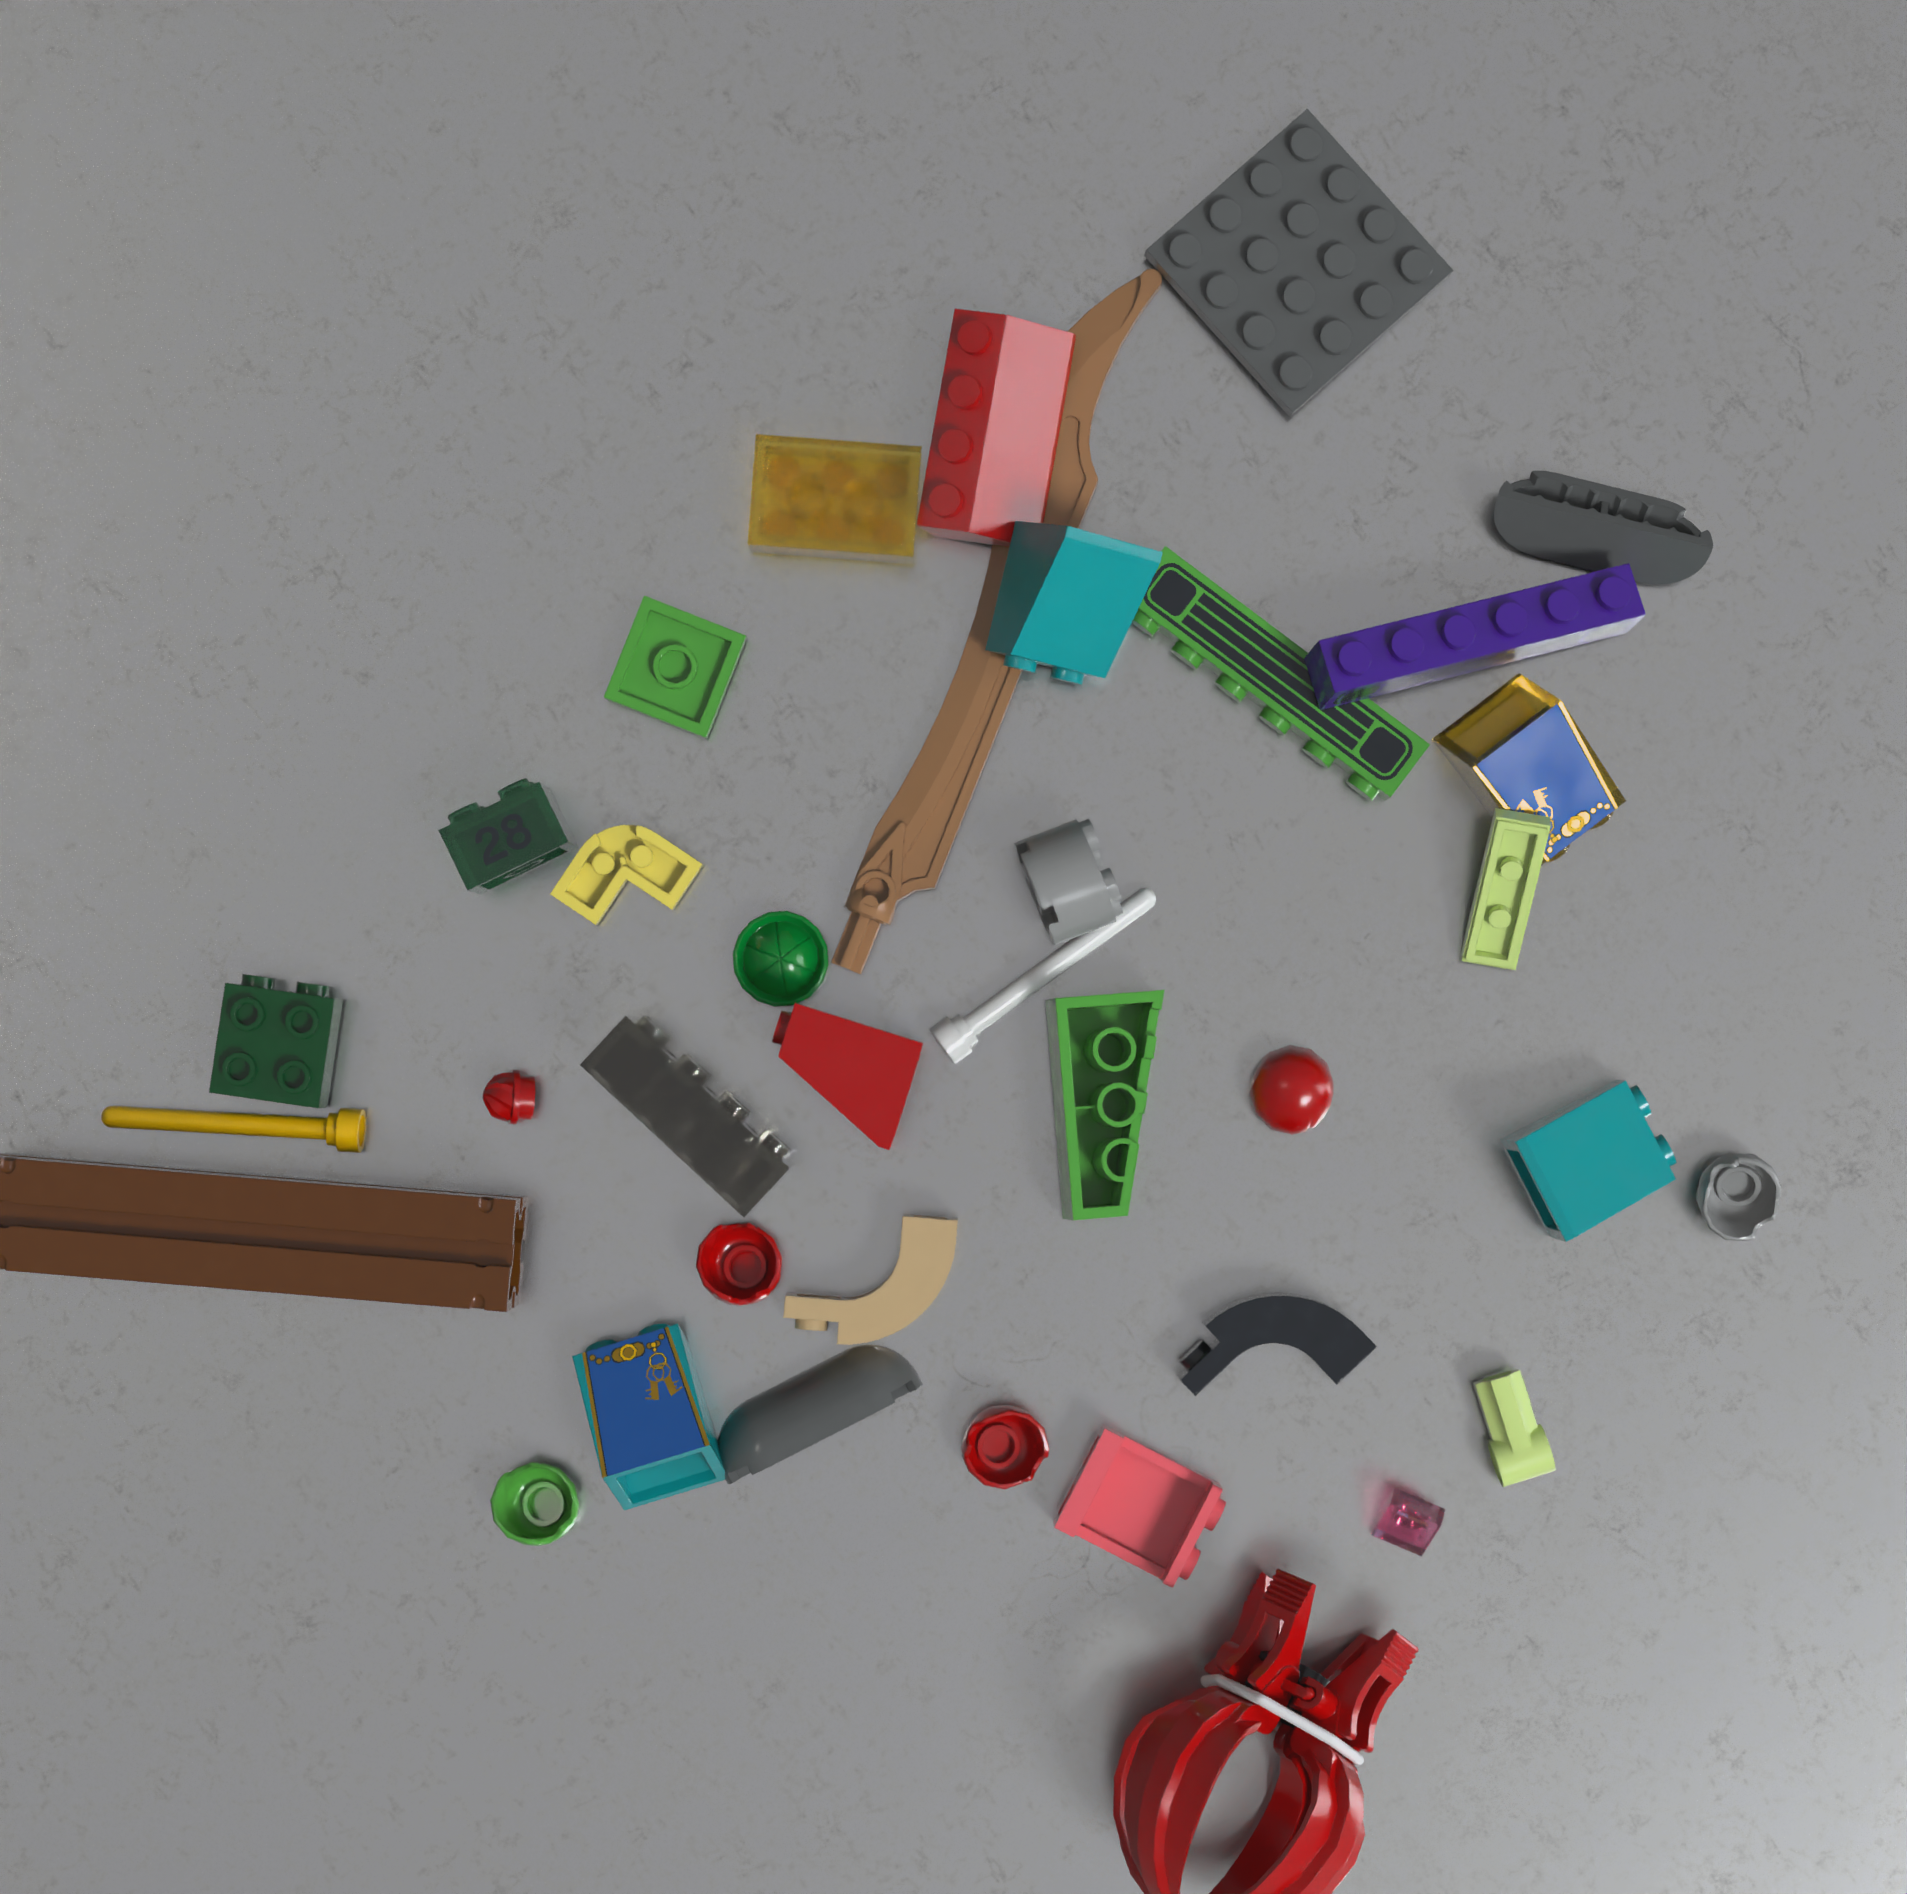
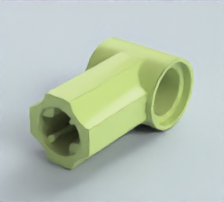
(1516, 1440)

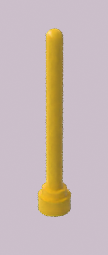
(340, 1129)

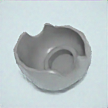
(1738, 1195)

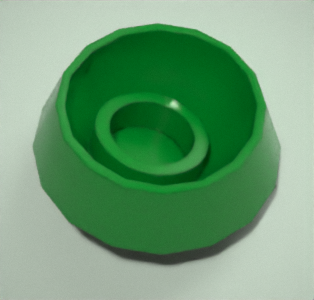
(780, 958)

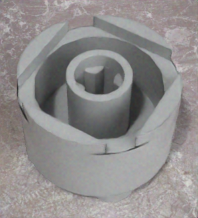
(1067, 880)

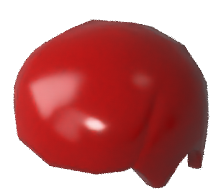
(1292, 1089)
(739, 1263)
(1004, 1446)

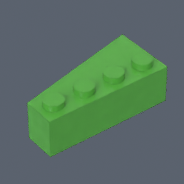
(1099, 1089)

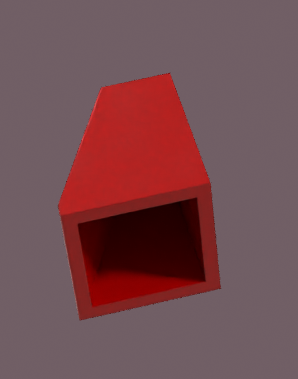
(851, 1066)

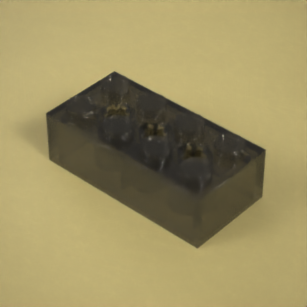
(687, 1114)

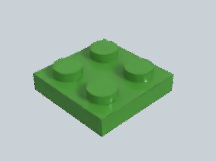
(675, 667)

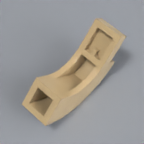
(915, 1282)

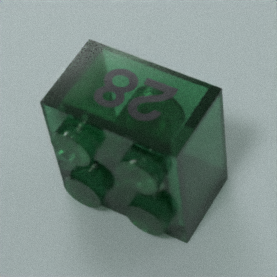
(508, 836)

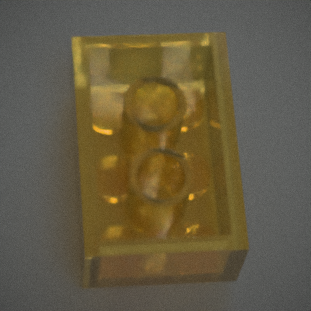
(834, 499)

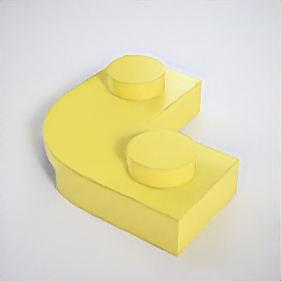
(619, 856)

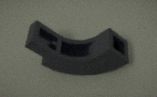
(1276, 1318)

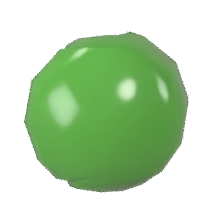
(535, 1504)

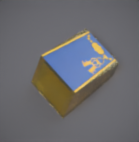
(1531, 758)

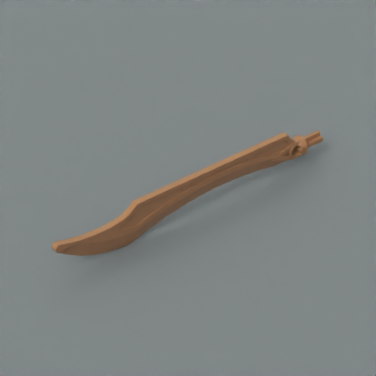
(931, 803)

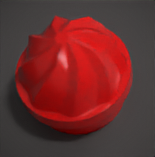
(510, 1096)

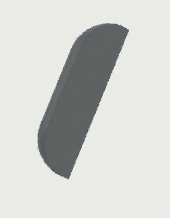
(1600, 527)
(812, 1407)

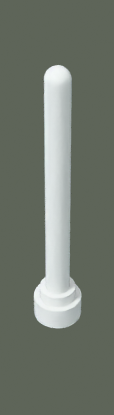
(960, 1033)

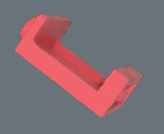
(1140, 1506)

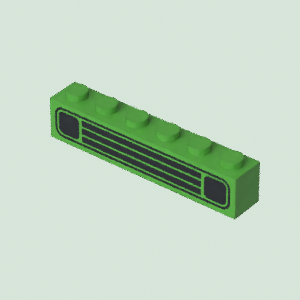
(1272, 673)

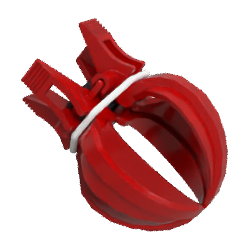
(1321, 1724)

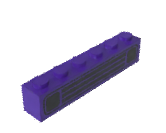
(1474, 636)

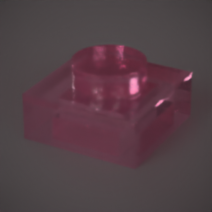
(1408, 1521)

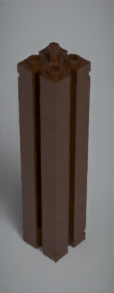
(261, 1232)

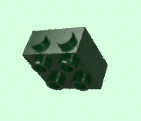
(276, 1042)

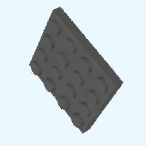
(1298, 262)

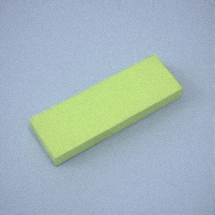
(1505, 888)

